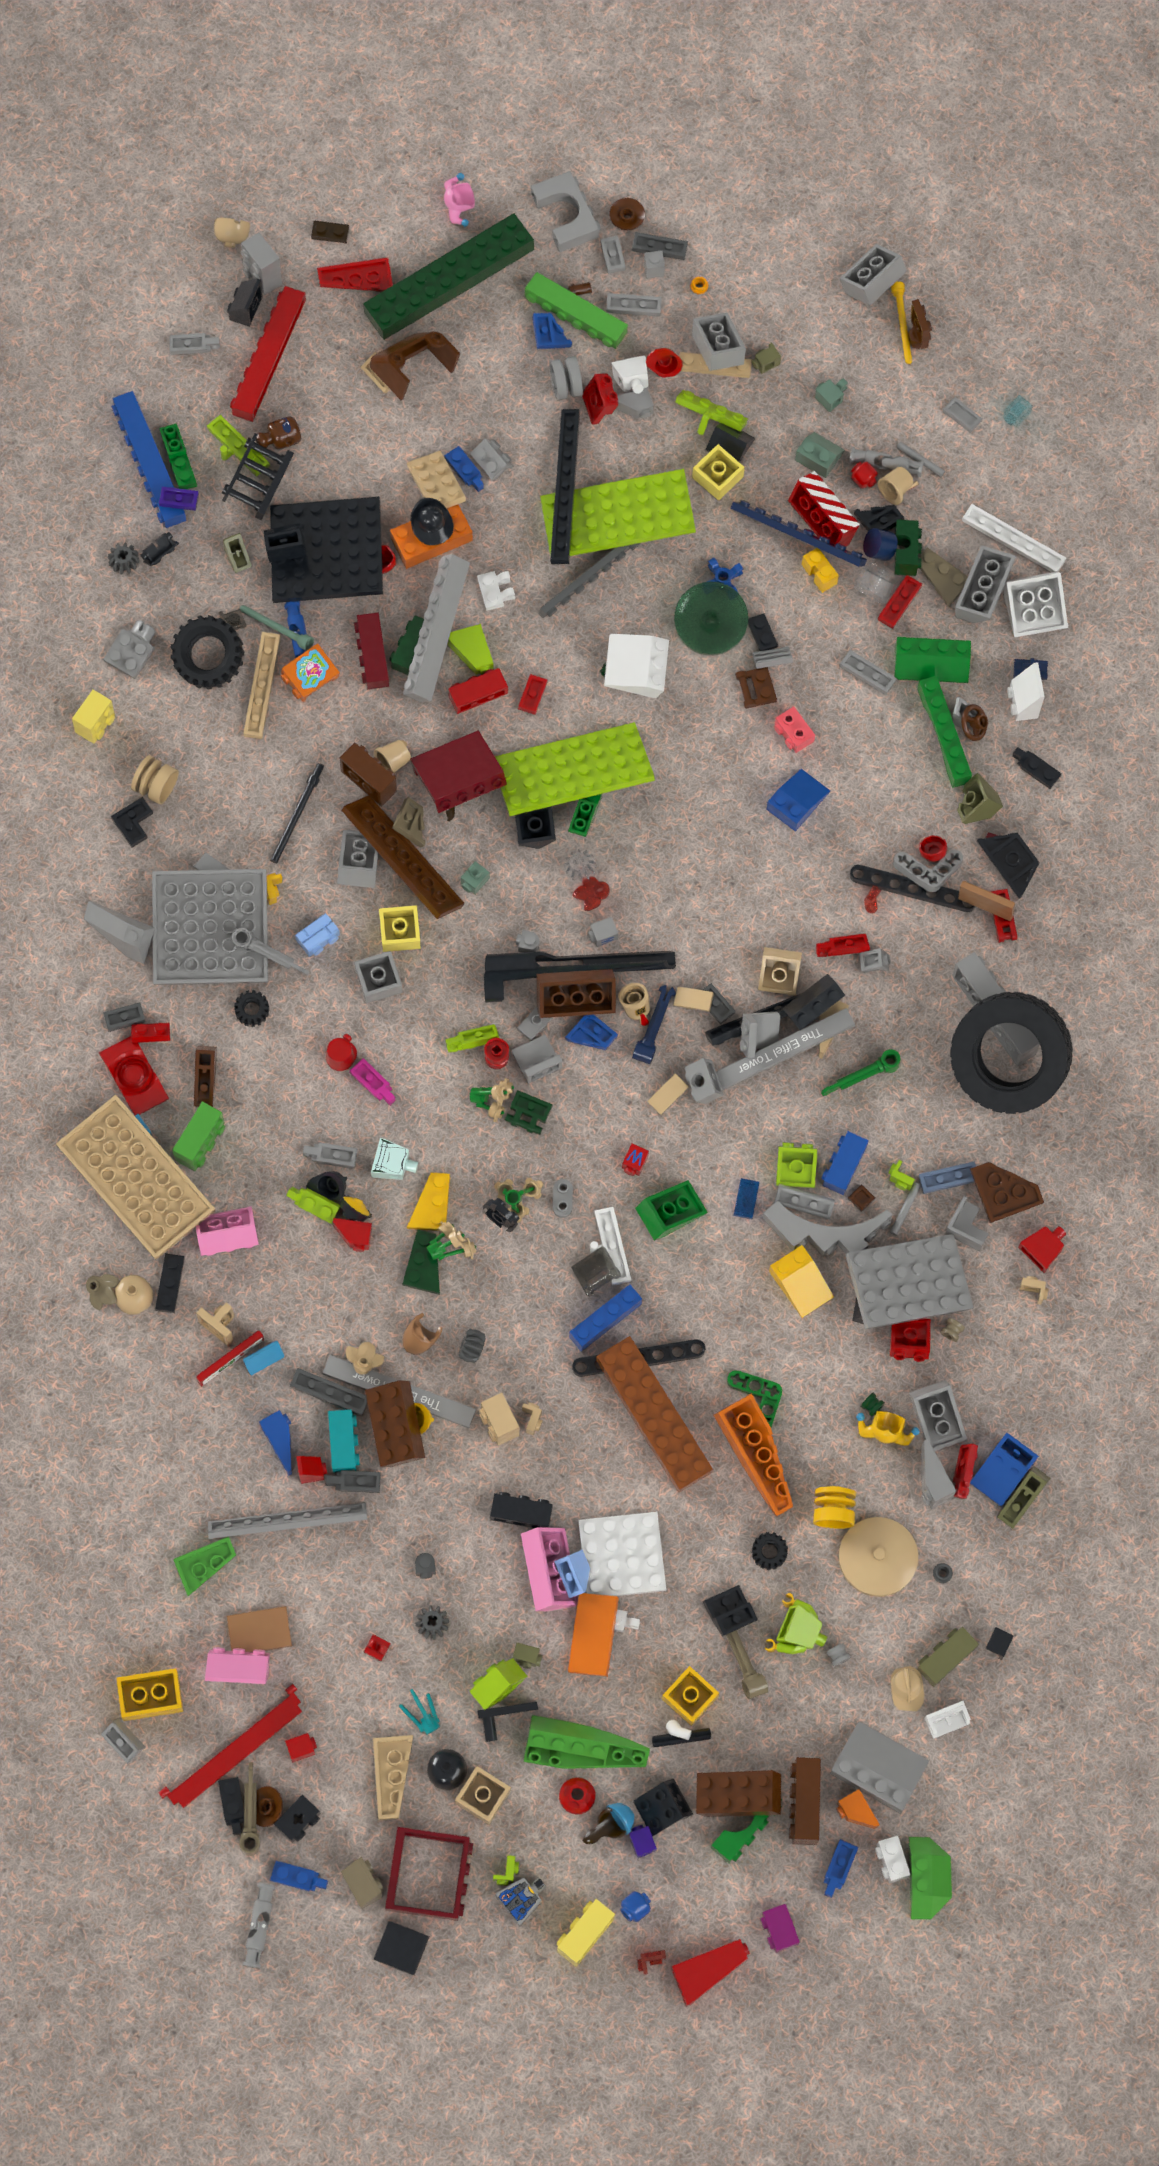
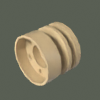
(154, 779)

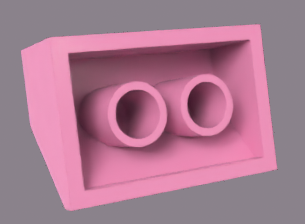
(227, 1231)
(237, 1666)

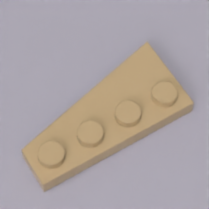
(391, 1768)

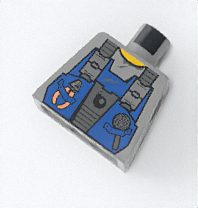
(521, 1899)

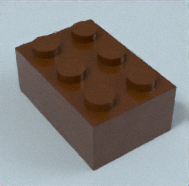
(368, 773)

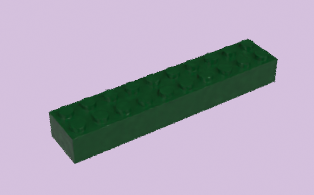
(449, 276)

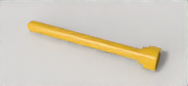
(898, 290)

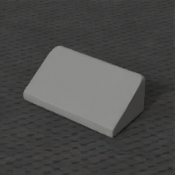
(123, 1740)

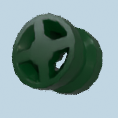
(872, 1404)

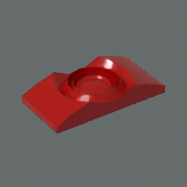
(134, 1076)

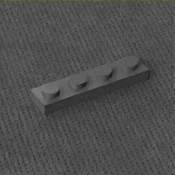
(329, 1391)

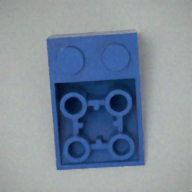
(1004, 1469)

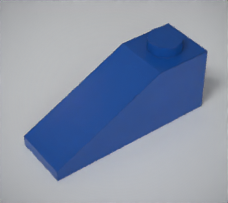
(278, 1434)

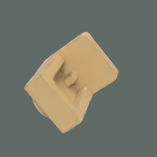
(1034, 1285)
(534, 1422)

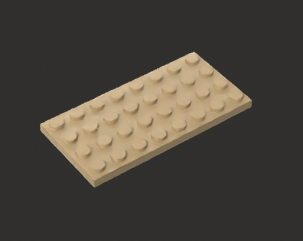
(135, 1177)

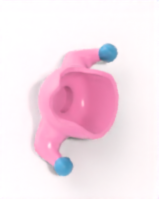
(458, 199)

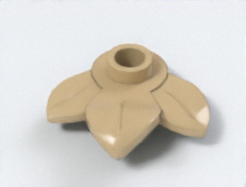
(364, 1357)

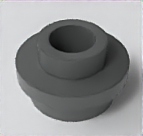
(949, 1573)

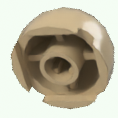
(231, 231)
(133, 1294)

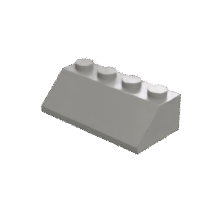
(984, 585)

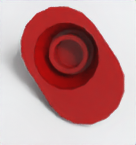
(664, 362)

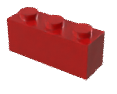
(477, 690)

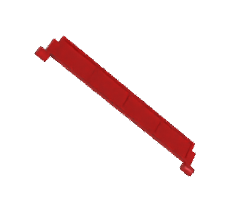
(236, 1751)

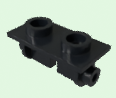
(165, 546)

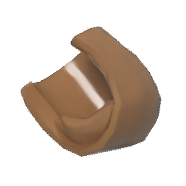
(417, 1338)

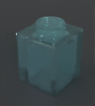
(1017, 411)

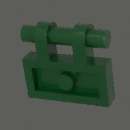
(531, 1107)

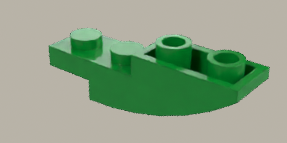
(178, 457)
(584, 815)

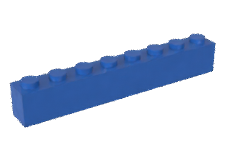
(146, 454)

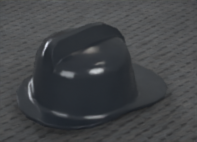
(329, 1185)

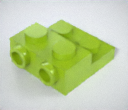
(796, 1165)

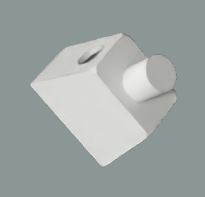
(631, 374)

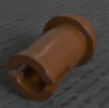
(580, 289)

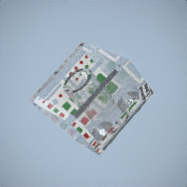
(877, 581)

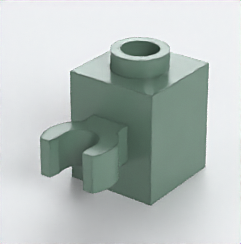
(830, 394)
(474, 878)

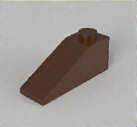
(205, 1075)

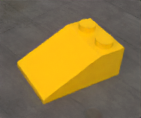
(801, 1281)

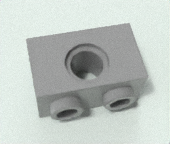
(711, 1088)

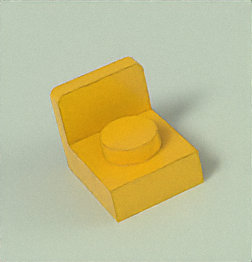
(272, 891)

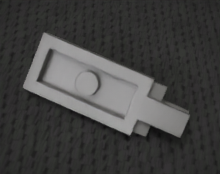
(192, 343)
(332, 1154)

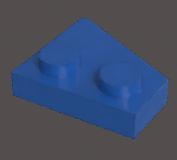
(548, 332)
(592, 1033)

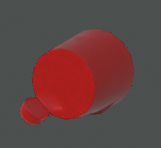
(341, 1053)

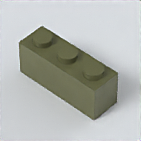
(947, 1655)

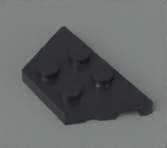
(1011, 859)

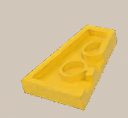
(432, 1204)

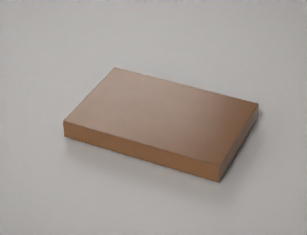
(986, 900)
(260, 1630)

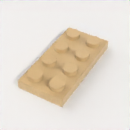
(436, 479)

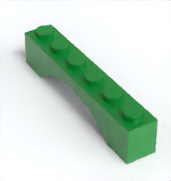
(952, 751)

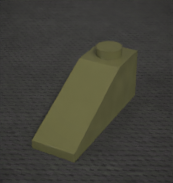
(1023, 1497)

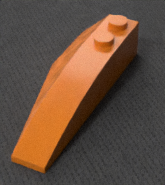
(755, 1448)

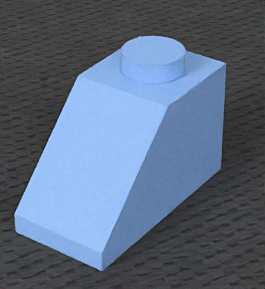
(574, 1573)

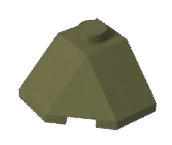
(979, 801)

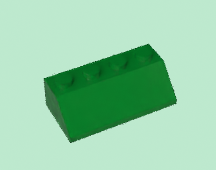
(927, 658)

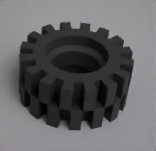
(248, 998)
(778, 1542)

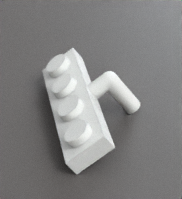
(612, 1242)

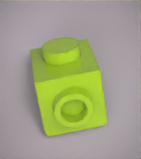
(900, 1179)
(511, 1868)

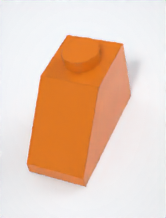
(857, 1810)

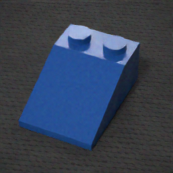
(797, 799)

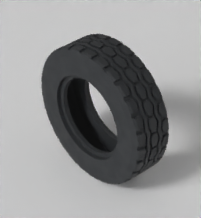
(981, 1083)

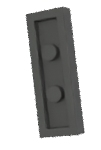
(650, 243)

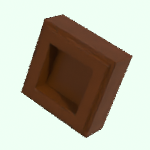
(861, 1198)

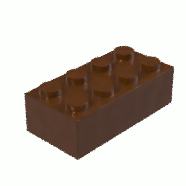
(576, 993)
(395, 1423)
(738, 1793)
(806, 1801)

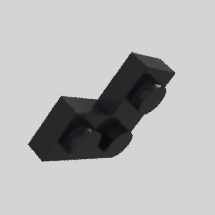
(128, 821)

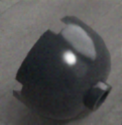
(447, 1769)

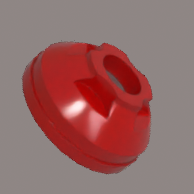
(577, 1806)

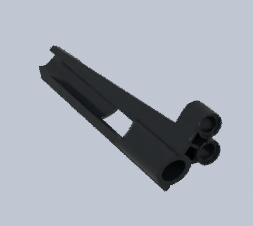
(525, 966)

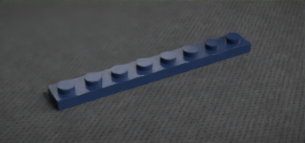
(804, 535)

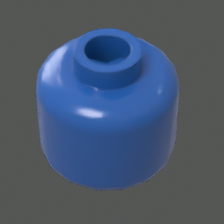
(635, 1906)

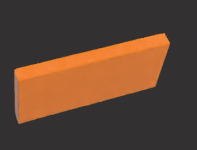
(593, 1634)

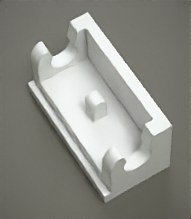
(947, 1719)

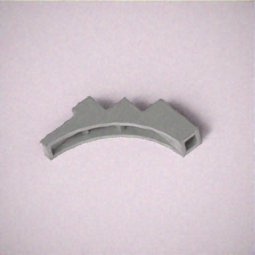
(797, 1231)

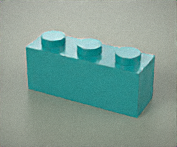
(343, 1440)

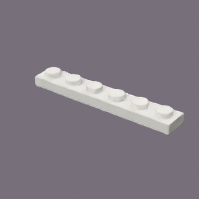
(1013, 539)

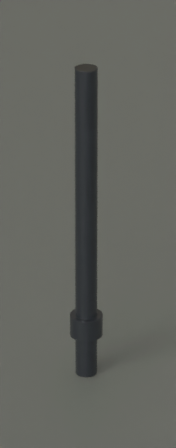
(312, 782)

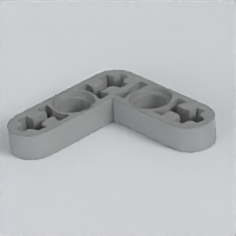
(932, 875)

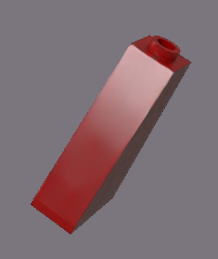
(706, 1970)

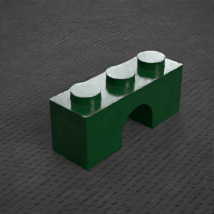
(907, 559)

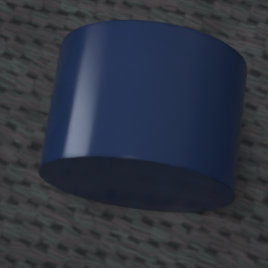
(880, 544)

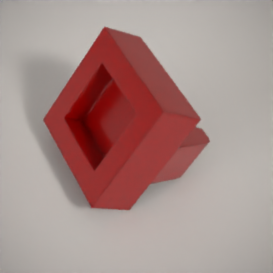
(377, 1647)

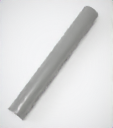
(916, 456)
(905, 1208)

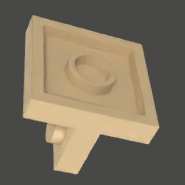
(218, 1323)

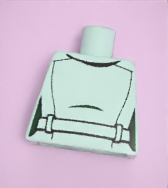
(392, 1161)

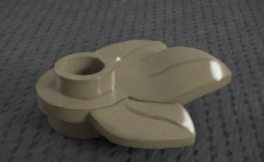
(103, 1292)

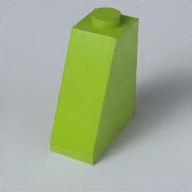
(472, 648)

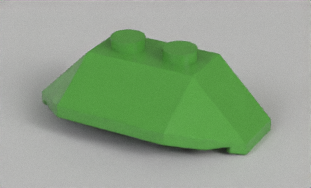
(928, 1877)

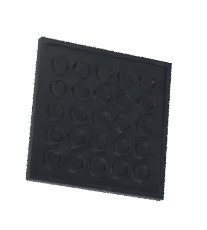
(340, 549)

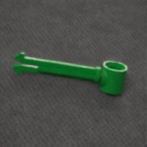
(877, 1067)

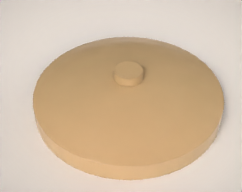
(878, 1556)

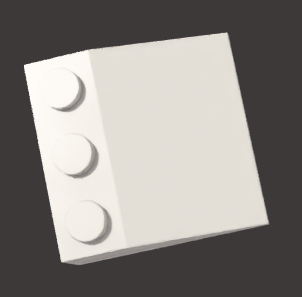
(1035, 604)
(636, 664)

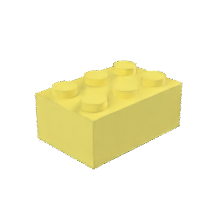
(585, 1932)

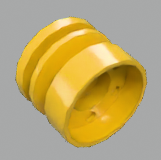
(833, 1507)

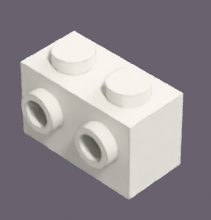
(893, 1859)

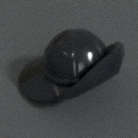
(431, 522)

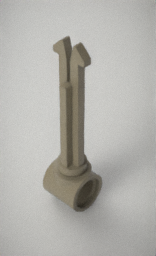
(753, 1683)
(250, 1802)

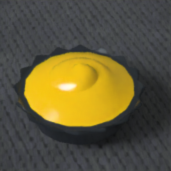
(354, 1209)

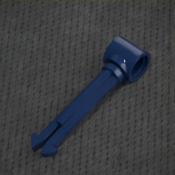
(645, 1048)

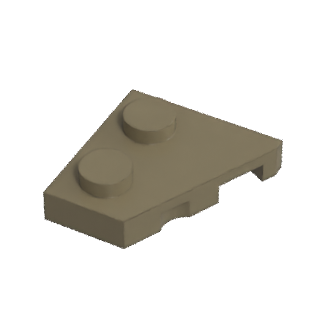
(410, 822)

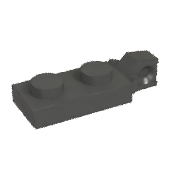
(355, 1481)

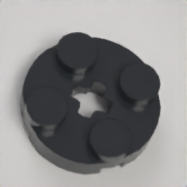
(500, 1214)

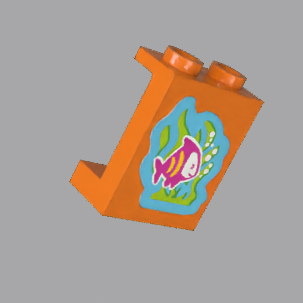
(309, 672)

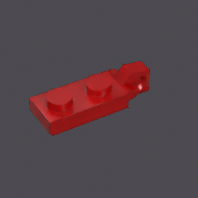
(843, 945)
(964, 1470)

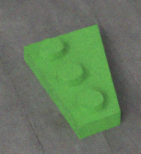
(203, 1563)

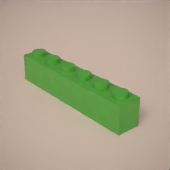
(576, 310)

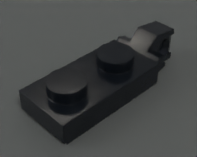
(1037, 767)
(232, 1803)

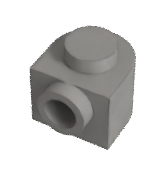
(527, 941)

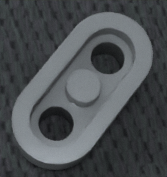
(562, 1197)

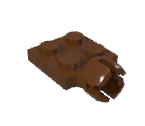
(920, 332)

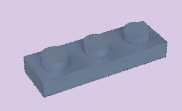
(946, 1178)

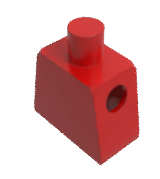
(1043, 1247)

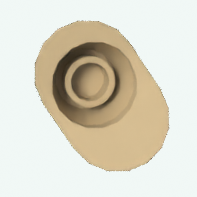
(907, 1689)

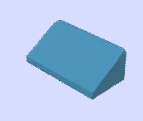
(263, 1358)

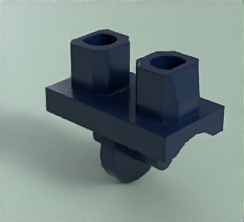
(1022, 664)

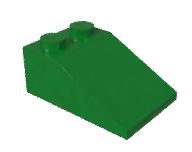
(670, 1210)

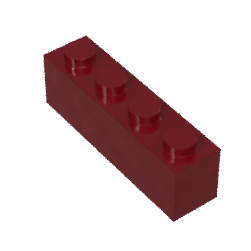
(372, 649)

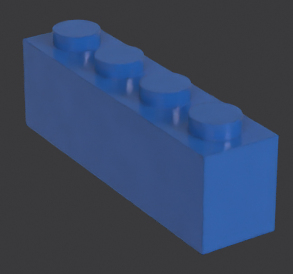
(605, 1318)

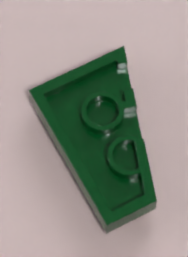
(421, 1269)

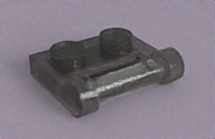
(592, 1266)

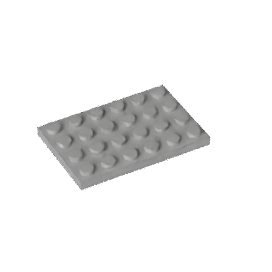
(909, 1281)

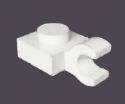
(622, 1621)

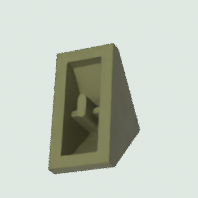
(236, 553)

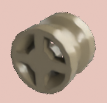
(952, 1330)

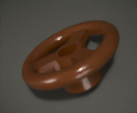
(978, 723)

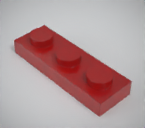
(899, 601)

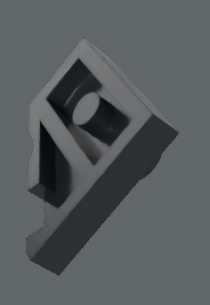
(879, 517)

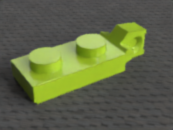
(471, 1038)
(314, 1203)

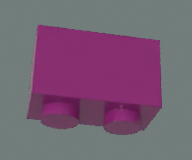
(780, 1928)

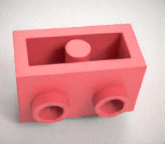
(794, 730)

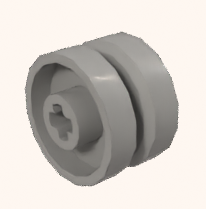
(566, 379)

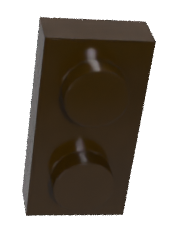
(330, 231)

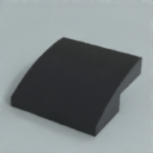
(730, 1610)
(401, 1948)

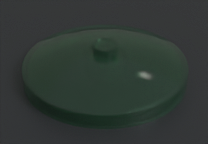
(711, 618)

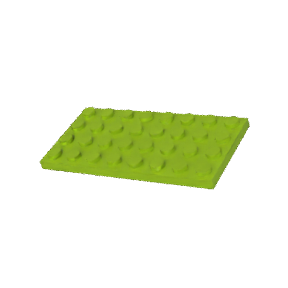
(626, 512)
(574, 769)

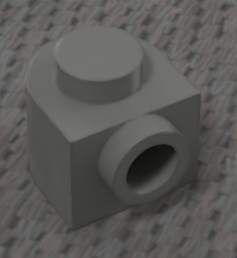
(425, 1566)

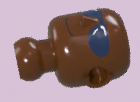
(280, 434)

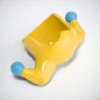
(886, 1428)

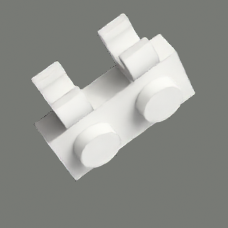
(490, 589)

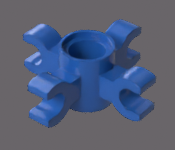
(734, 572)

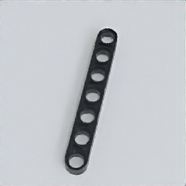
(903, 888)
(647, 1352)

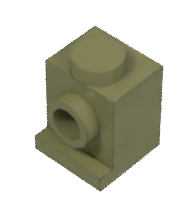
(766, 359)
(527, 1655)

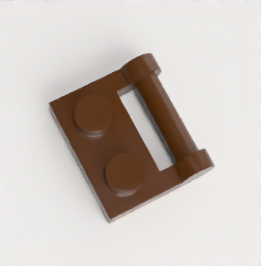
(762, 686)

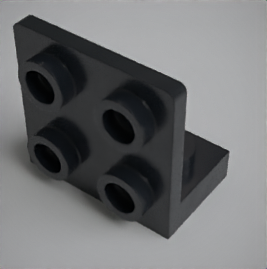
(662, 1806)

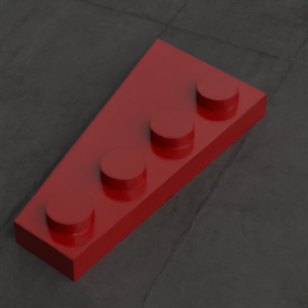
(362, 275)

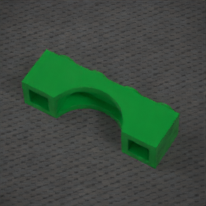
(730, 1843)

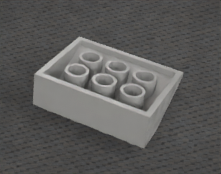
(879, 1767)

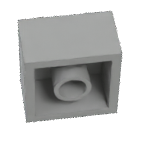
(378, 977)

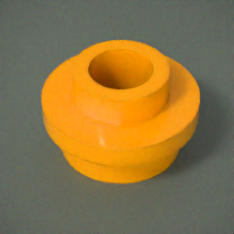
(699, 280)

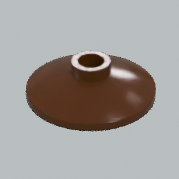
(628, 207)
(268, 1797)

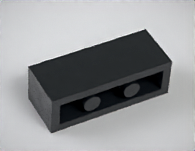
(814, 1001)
(521, 1510)

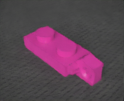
(372, 1081)

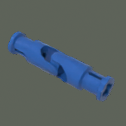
(295, 623)

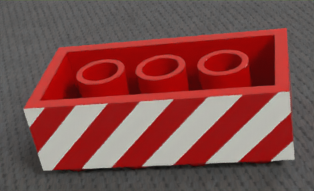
(823, 510)

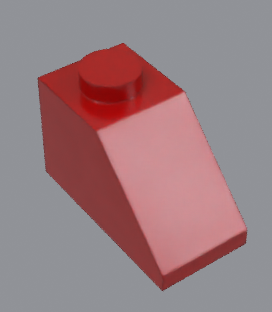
(354, 1233)
(311, 1469)

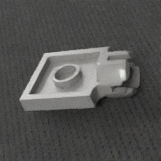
(131, 649)

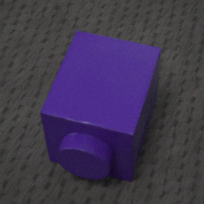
(642, 1841)

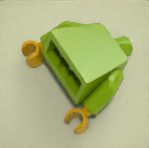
(799, 1629)

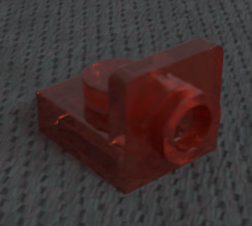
(654, 1958)

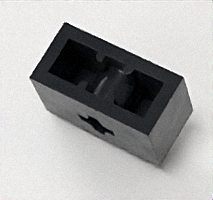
(299, 1808)

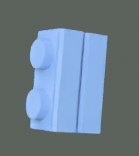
(318, 935)

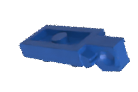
(464, 468)
(839, 1867)
(297, 1877)

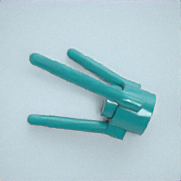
(428, 1723)

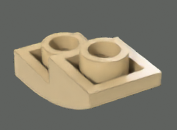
(693, 999)
(668, 1094)

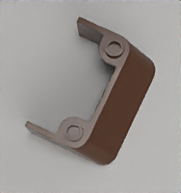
(390, 360)

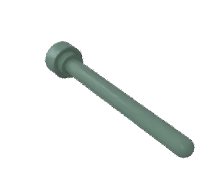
(304, 641)

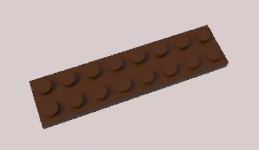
(403, 857)

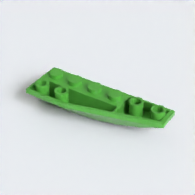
(580, 1746)

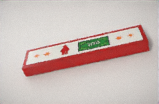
(229, 1358)

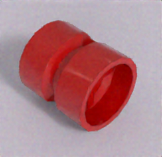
(496, 1053)

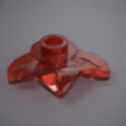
(589, 893)

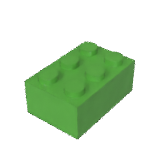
(199, 1137)

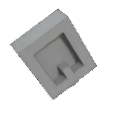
(874, 960)

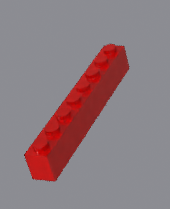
(268, 354)

